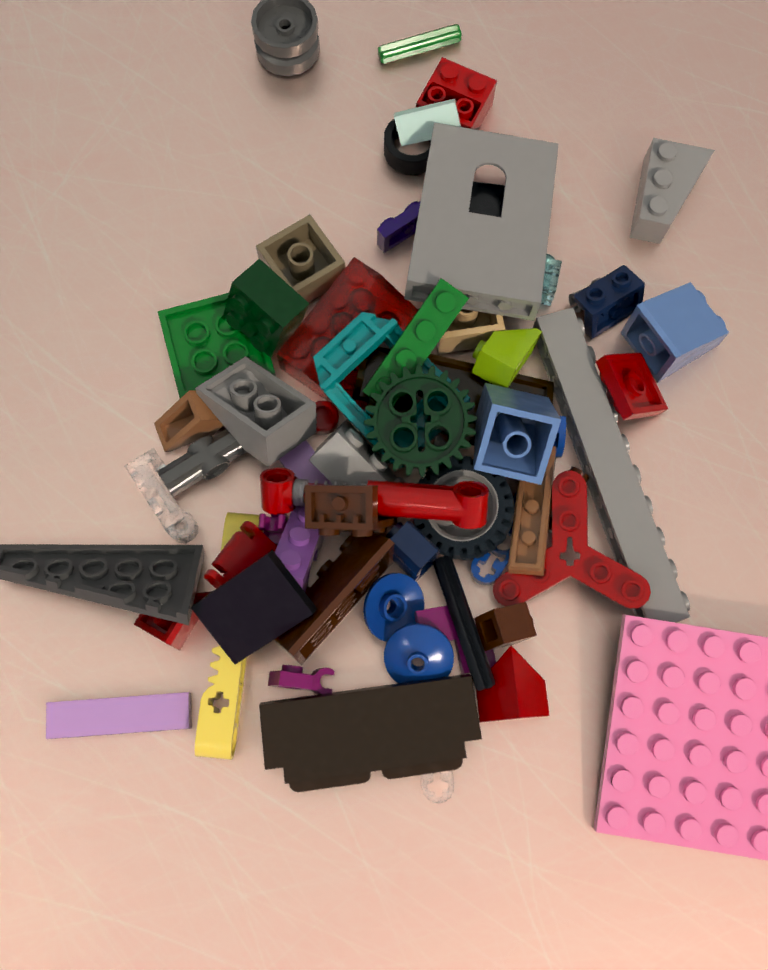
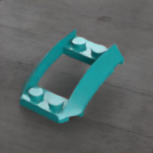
(347, 352)

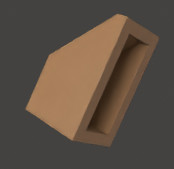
(186, 422)

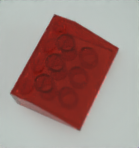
(353, 292)

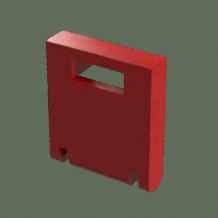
(239, 553)

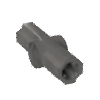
(204, 460)

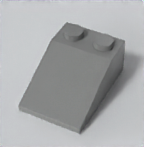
(259, 410)

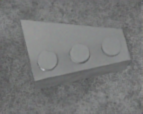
(664, 185)
(350, 459)

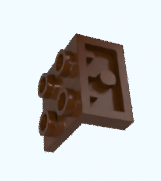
(344, 509)

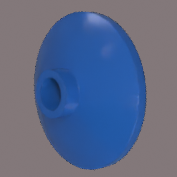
(404, 599)
(421, 642)

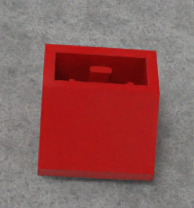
(469, 88)

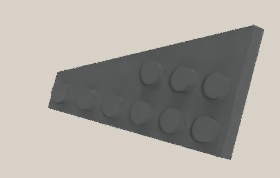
(135, 578)

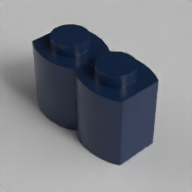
(412, 549)

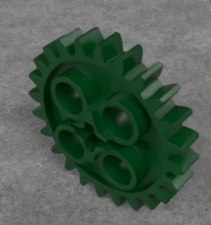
(451, 420)

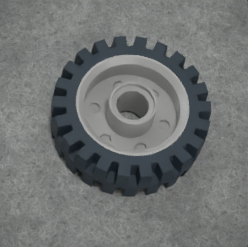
(470, 543)

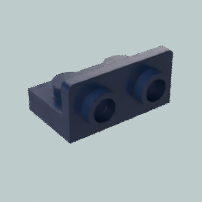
(609, 300)

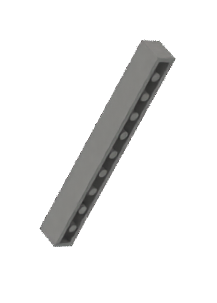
(605, 459)

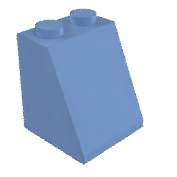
(673, 330)
(514, 433)

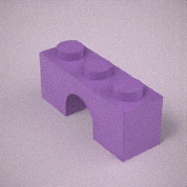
(299, 546)

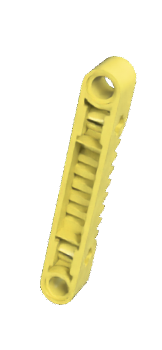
(218, 731)

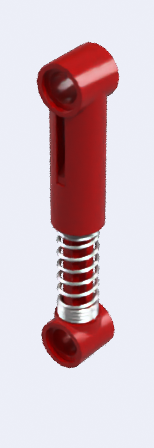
(462, 504)

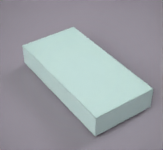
(417, 123)

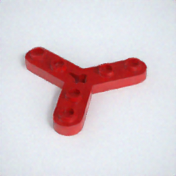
(592, 568)

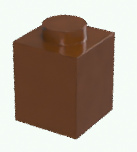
(505, 626)

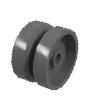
(286, 35)

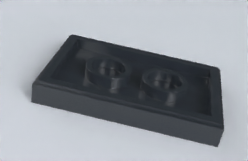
(254, 607)

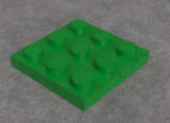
(204, 342)

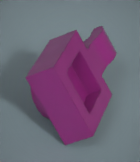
(273, 526)
(292, 678)

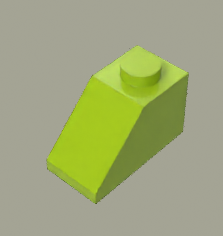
(504, 355)

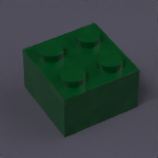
(264, 308)

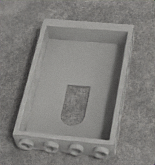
(481, 255)

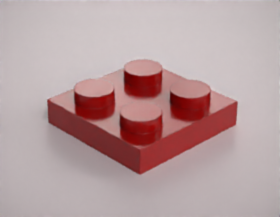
(631, 385)

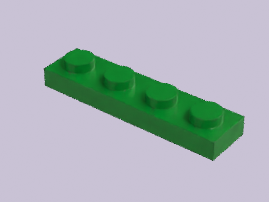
(420, 335)

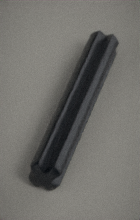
(464, 623)

